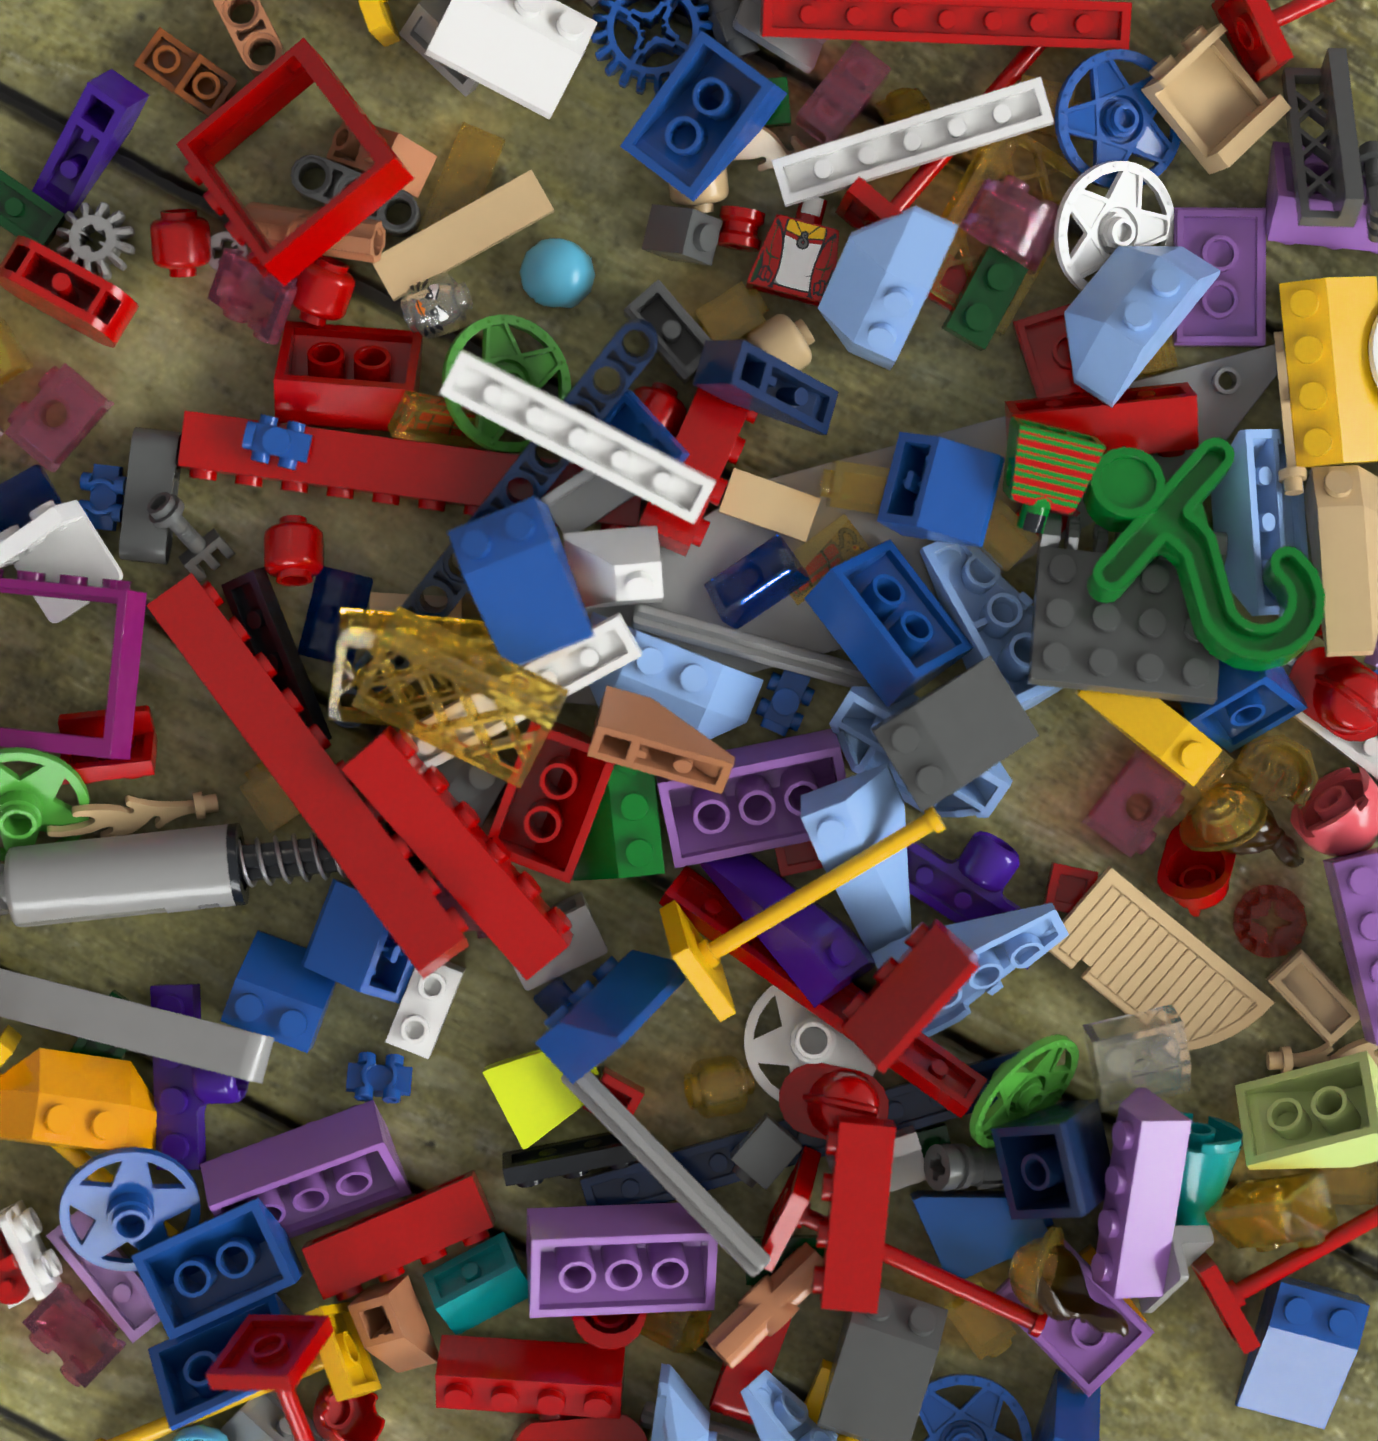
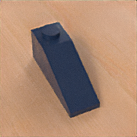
(764, 385)

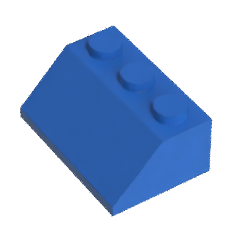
(888, 622)
(608, 1011)
(218, 1267)
(185, 1360)

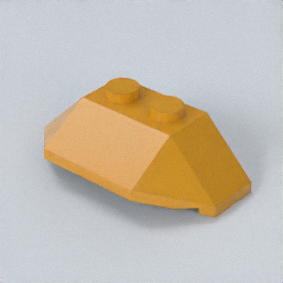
(76, 1103)

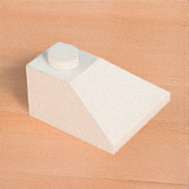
(616, 566)

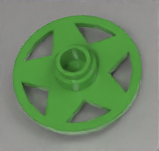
(503, 352)
(30, 800)
(1024, 1086)

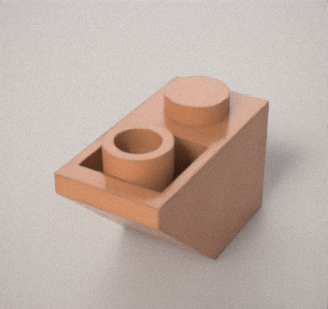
(350, 153)
(394, 1325)

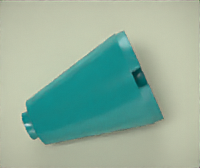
(1207, 1168)

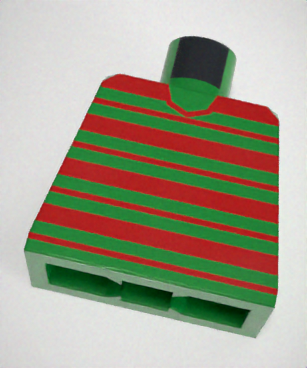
(1047, 470)

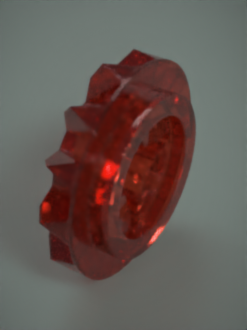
(1256, 905)

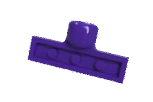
(967, 885)
(185, 1090)

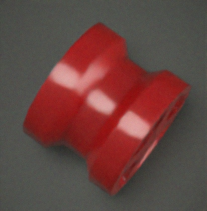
(740, 228)

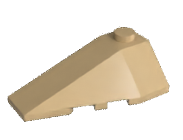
(1344, 550)

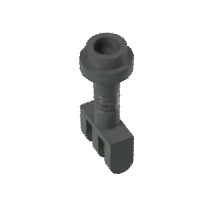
(1369, 166)
(166, 511)

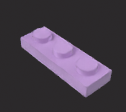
(117, 1291)

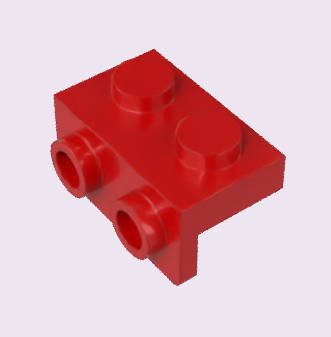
(94, 769)

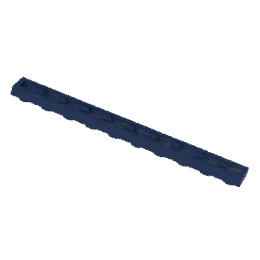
(711, 1161)

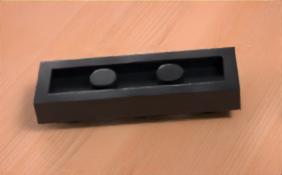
(565, 1158)

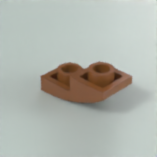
(185, 72)

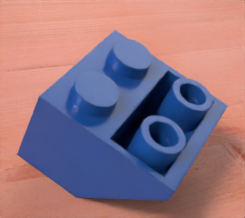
(940, 490)
(356, 947)

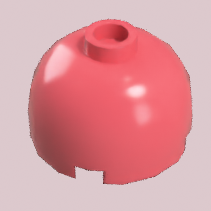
(1339, 814)

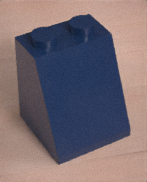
(1054, 1160)

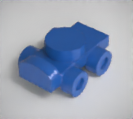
(268, 439)
(106, 495)
(780, 712)
(375, 1080)

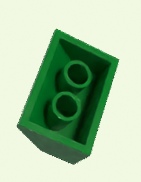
(624, 831)

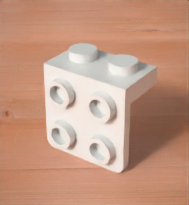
(59, 543)
(38, 1265)

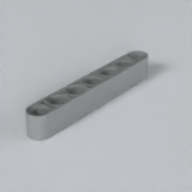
(134, 1026)

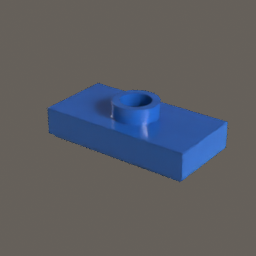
(639, 422)

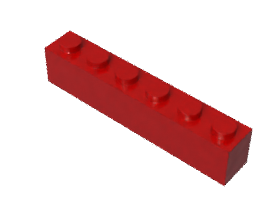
(459, 852)

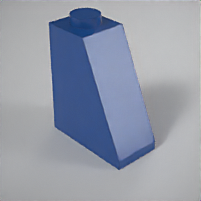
(973, 1228)
(1068, 1412)

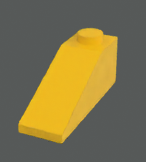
(1157, 731)

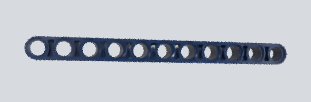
(531, 467)

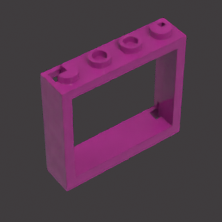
(123, 671)

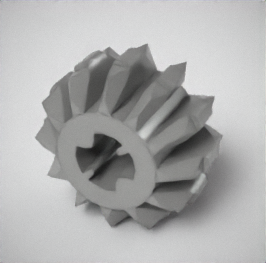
(106, 226)

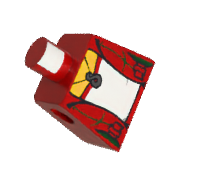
(797, 256)

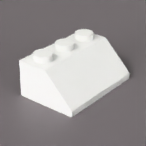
(514, 47)

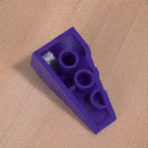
(809, 945)

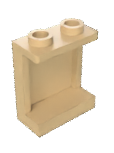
(1211, 100)

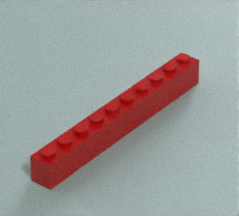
(369, 465)
(308, 775)

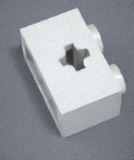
(425, 1009)

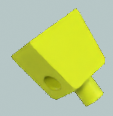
(531, 1094)

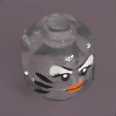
(436, 305)

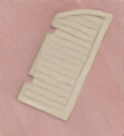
(1151, 961)

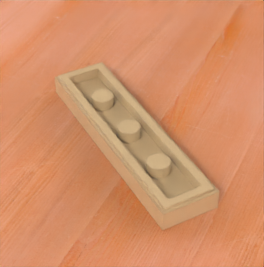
(463, 234)

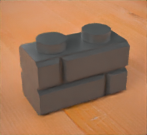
(678, 334)

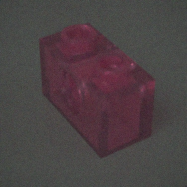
(843, 94)
(84, 409)
(1109, 815)

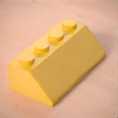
(1329, 369)

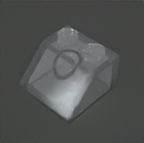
(1138, 1052)

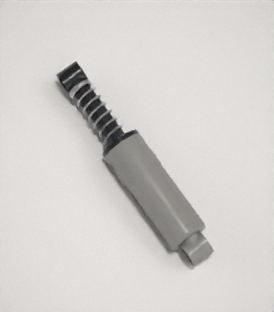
(152, 873)

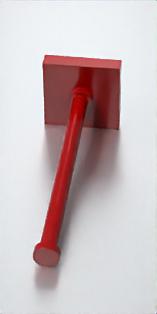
(1256, 32)
(865, 206)
(794, 1210)
(1231, 1296)
(273, 1356)

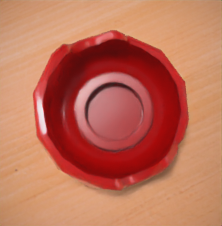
(348, 1419)

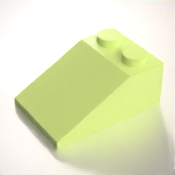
(1312, 1116)

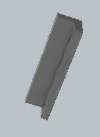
(1339, 135)

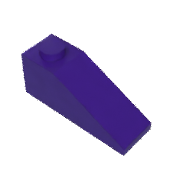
(90, 140)

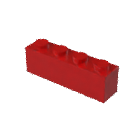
(1144, 418)
(712, 440)
(856, 1213)
(399, 1235)
(529, 1377)

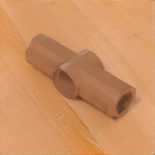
(361, 244)
(765, 1307)

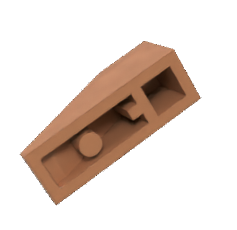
(652, 739)

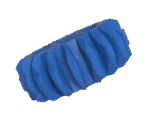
(634, 20)

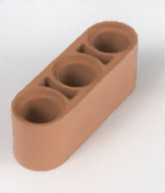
(252, 34)

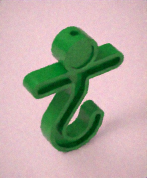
(1170, 521)

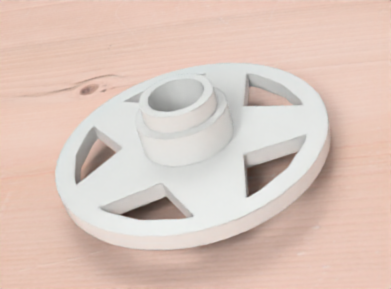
(1110, 219)
(797, 1042)

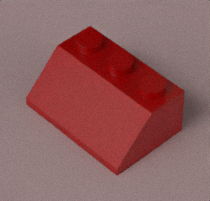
(344, 374)
(555, 807)
(908, 993)

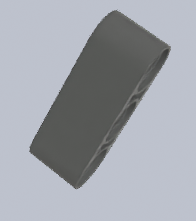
(337, 179)
(150, 472)

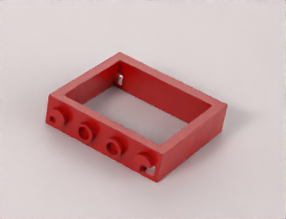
(246, 114)

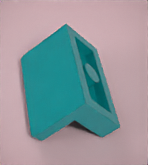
(477, 1284)

